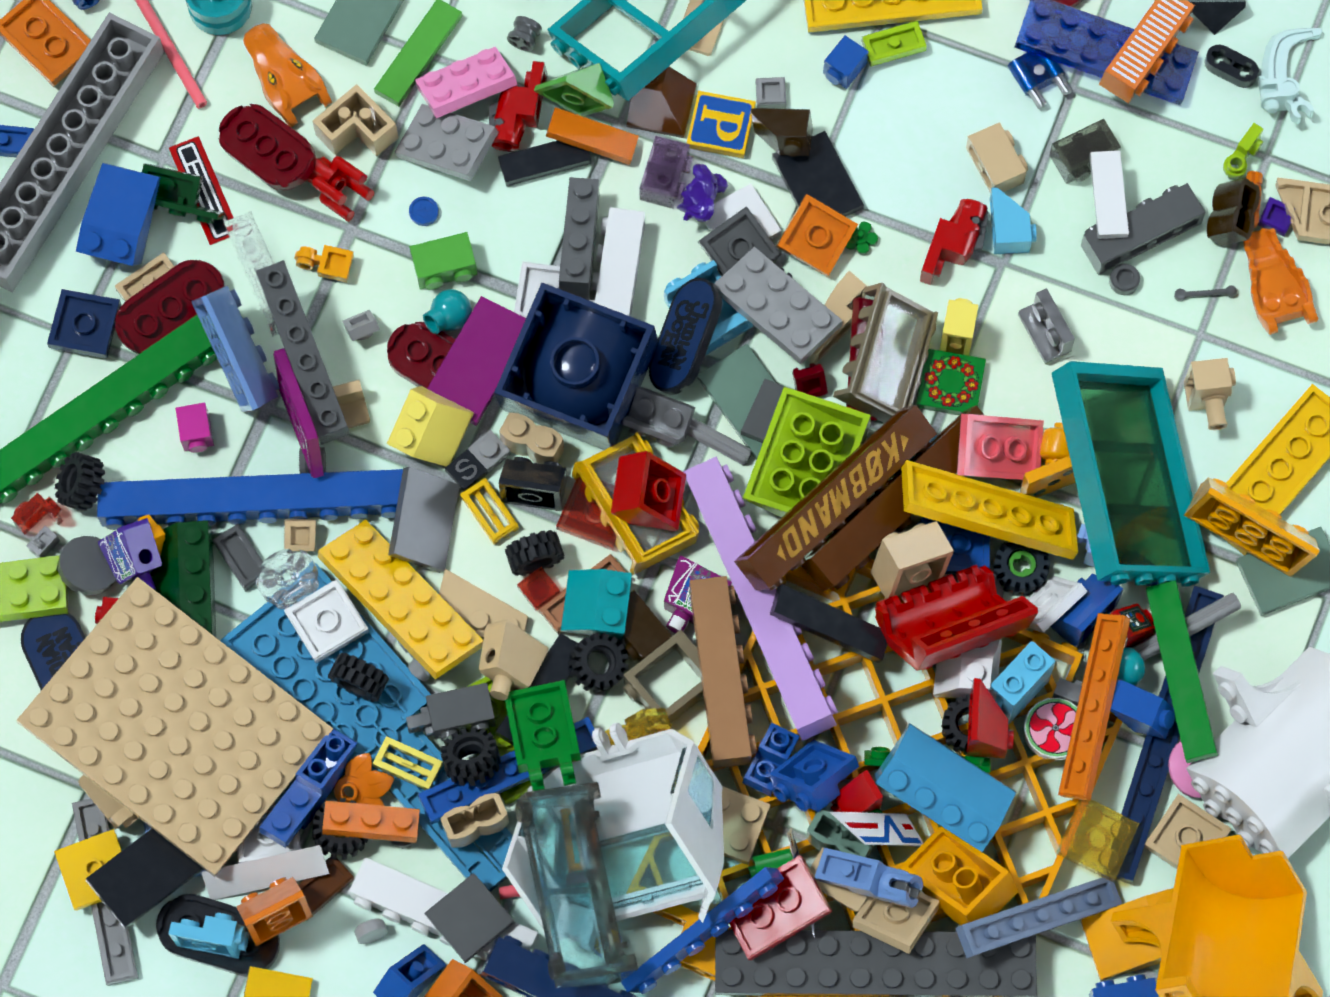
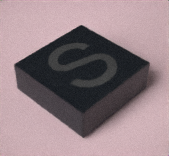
(466, 470)

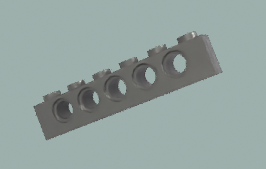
(302, 352)

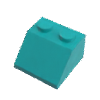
(596, 602)

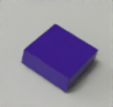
(1275, 217)

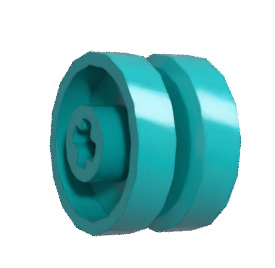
(219, 16)

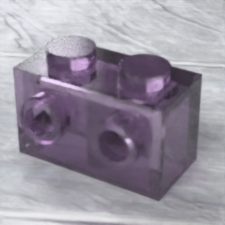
(665, 172)

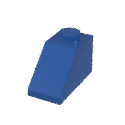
(1142, 710)
(410, 974)

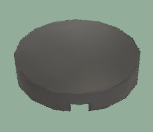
(84, 566)

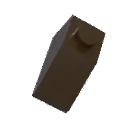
(784, 129)
(642, 629)

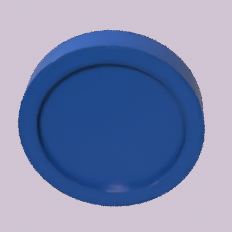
(423, 211)

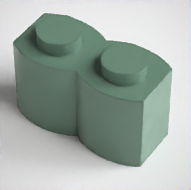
(830, 833)

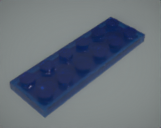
(1093, 42)

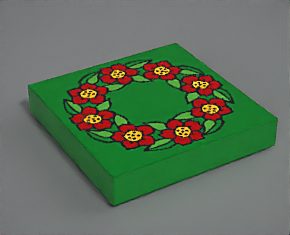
(950, 382)

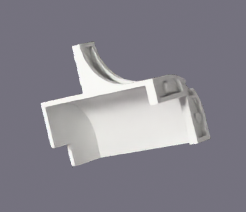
(1273, 757)

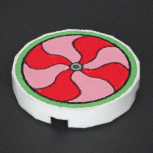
(1050, 727)

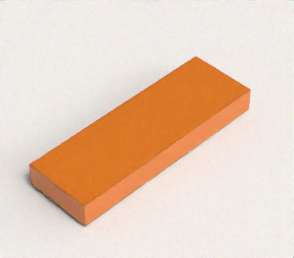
(592, 136)

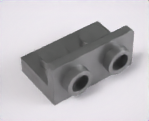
(1047, 327)
(659, 417)

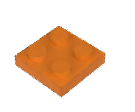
(816, 235)

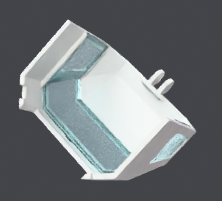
(654, 825)

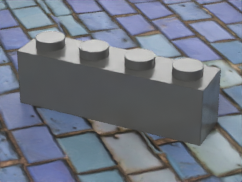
(1148, 227)
(579, 236)

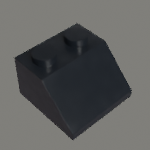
(533, 483)

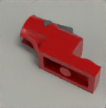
(517, 110)
(956, 239)

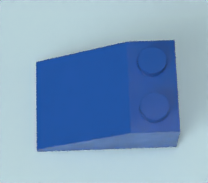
(118, 215)

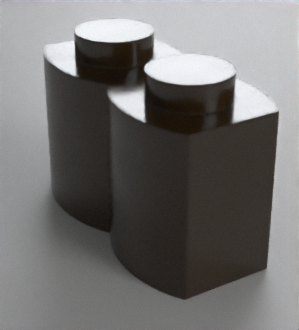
(1233, 211)

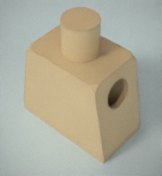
(509, 658)

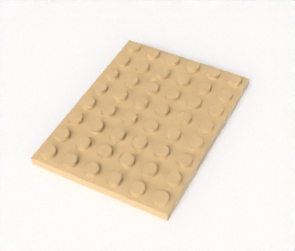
(174, 726)

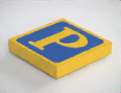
(720, 124)

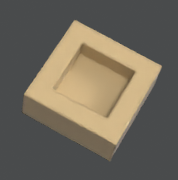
(299, 534)

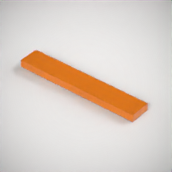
(1094, 706)

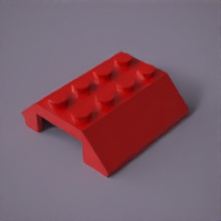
(950, 617)

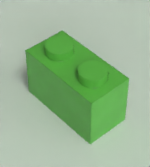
(443, 261)

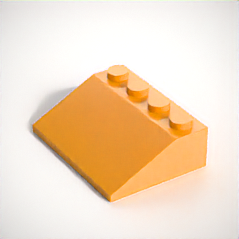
(1252, 527)

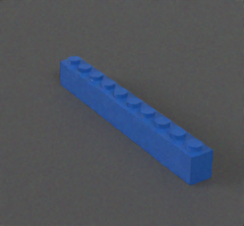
(251, 498)

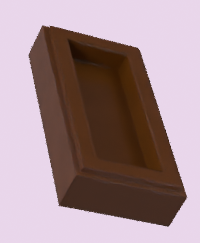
(324, 888)

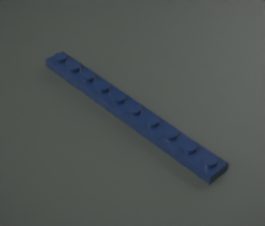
(1155, 752)

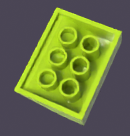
(802, 448)

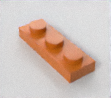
(370, 821)

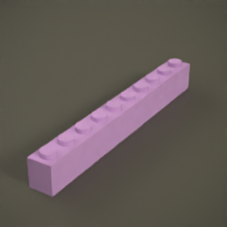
(777, 639)

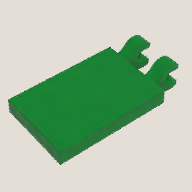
(543, 731)

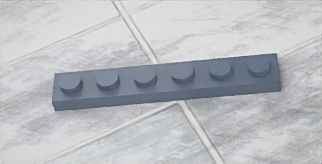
(1037, 916)

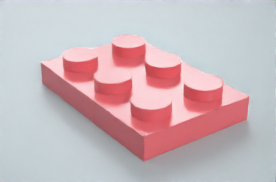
(999, 446)

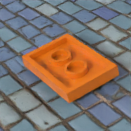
(44, 38)

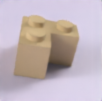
(355, 117)

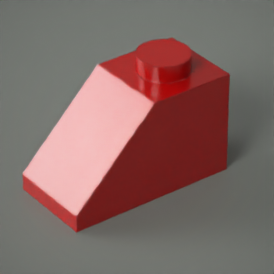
(858, 796)

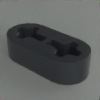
(1231, 66)

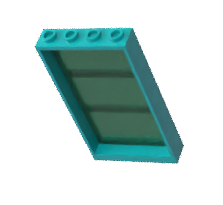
(1130, 473)

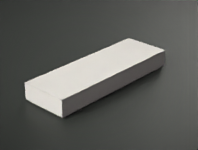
(1109, 194)

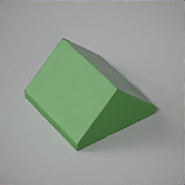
(579, 91)

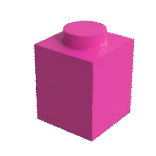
(194, 427)

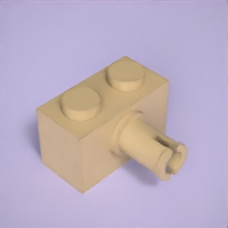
(1208, 387)

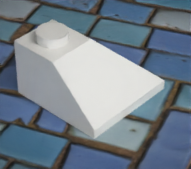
(956, 675)

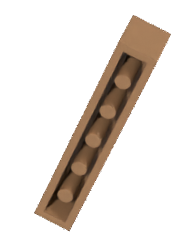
(720, 672)

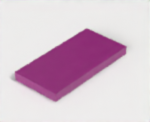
(478, 357)
(298, 413)

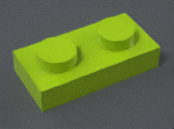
(894, 43)

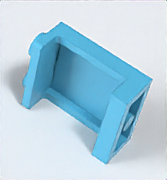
(730, 321)
(1022, 680)

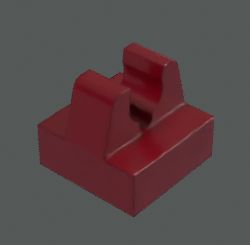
(810, 380)

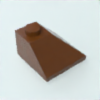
(663, 104)

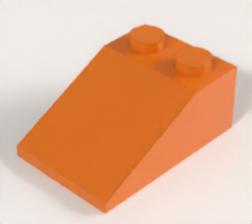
(274, 910)

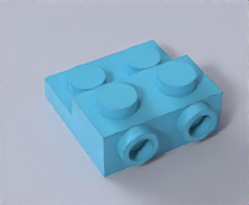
(218, 936)

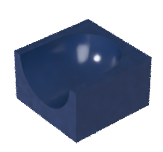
(576, 366)

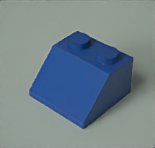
(1081, 618)

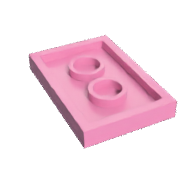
(466, 82)

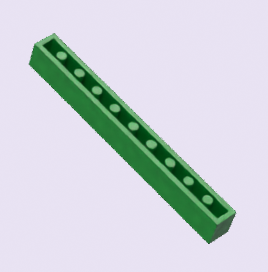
(103, 407)

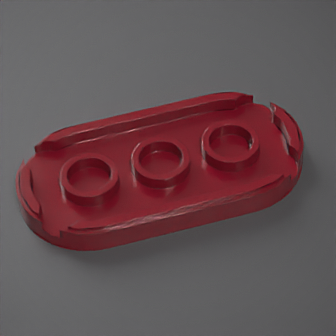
(267, 147)
(165, 304)
(417, 352)

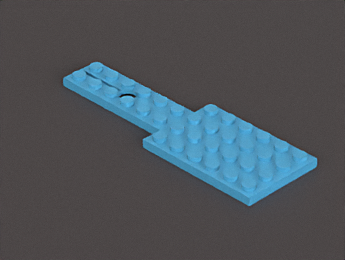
(277, 651)

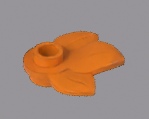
(366, 783)

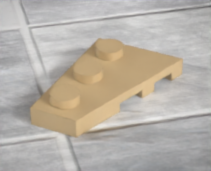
(476, 605)

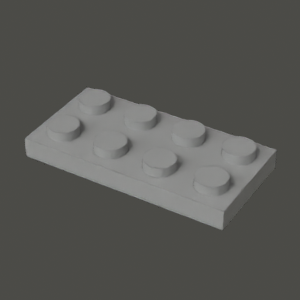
(777, 305)

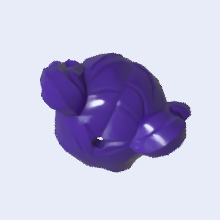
(701, 193)

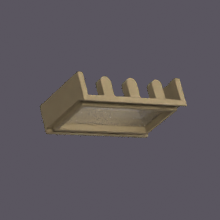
(889, 354)

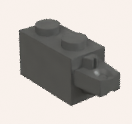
(454, 711)

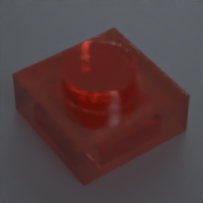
(538, 588)

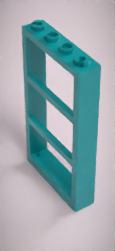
(654, 60)

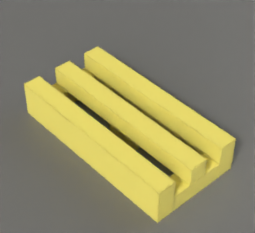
(383, 753)

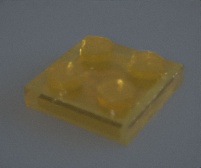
(1097, 838)

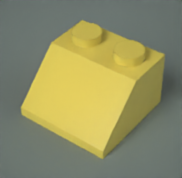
(430, 427)

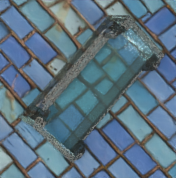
(573, 886)

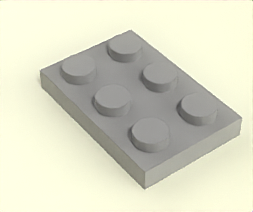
(446, 143)

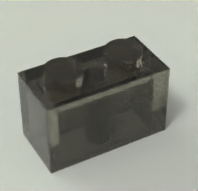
(1073, 151)

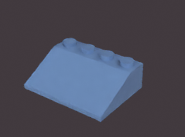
(235, 349)

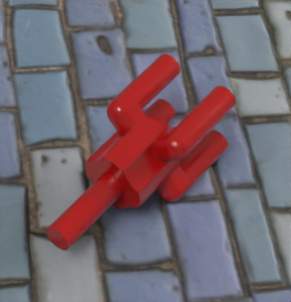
(331, 180)

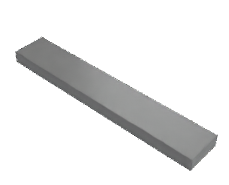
(112, 938)

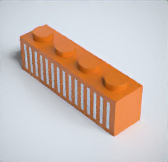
(1145, 47)

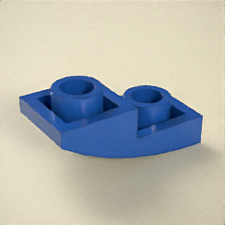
(772, 752)

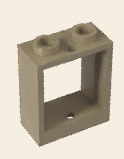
(689, 653)

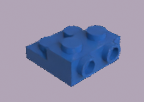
(812, 775)

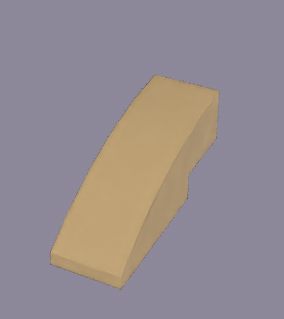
(841, 304)

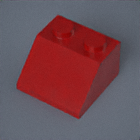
(648, 491)

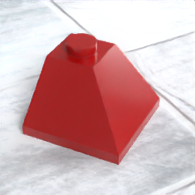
(987, 725)

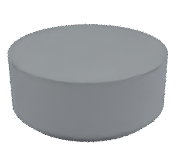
(370, 931)

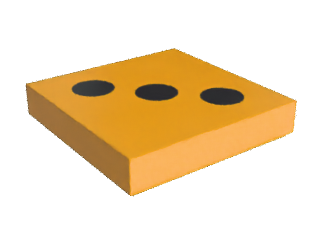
(1048, 478)

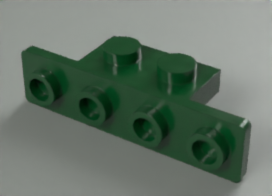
(180, 193)

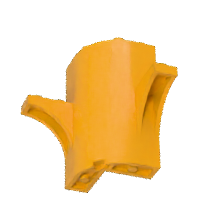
(1228, 925)

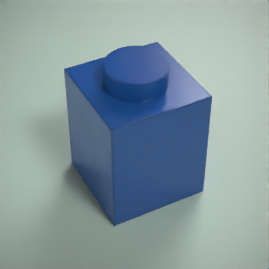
(845, 62)

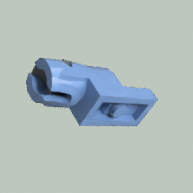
(869, 877)

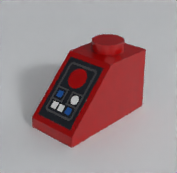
(1140, 625)

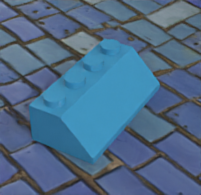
(945, 787)

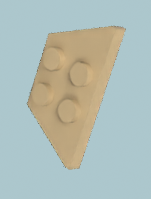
(1312, 208)

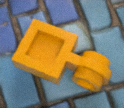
(333, 263)

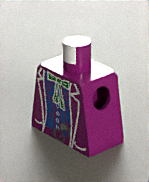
(678, 596)

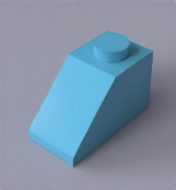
(1010, 225)

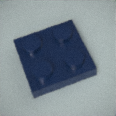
(84, 323)

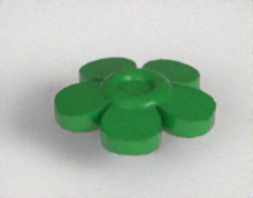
(862, 238)

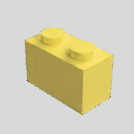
(959, 326)

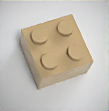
(911, 559)

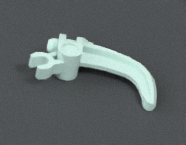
(1275, 89)

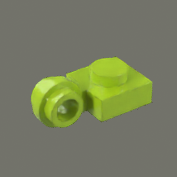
(1248, 145)

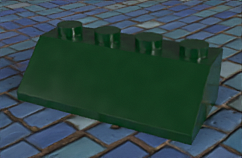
(188, 571)

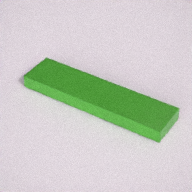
(418, 52)

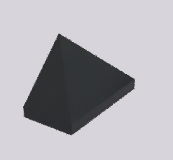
(1217, 13)

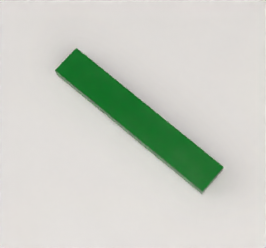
(1181, 672)

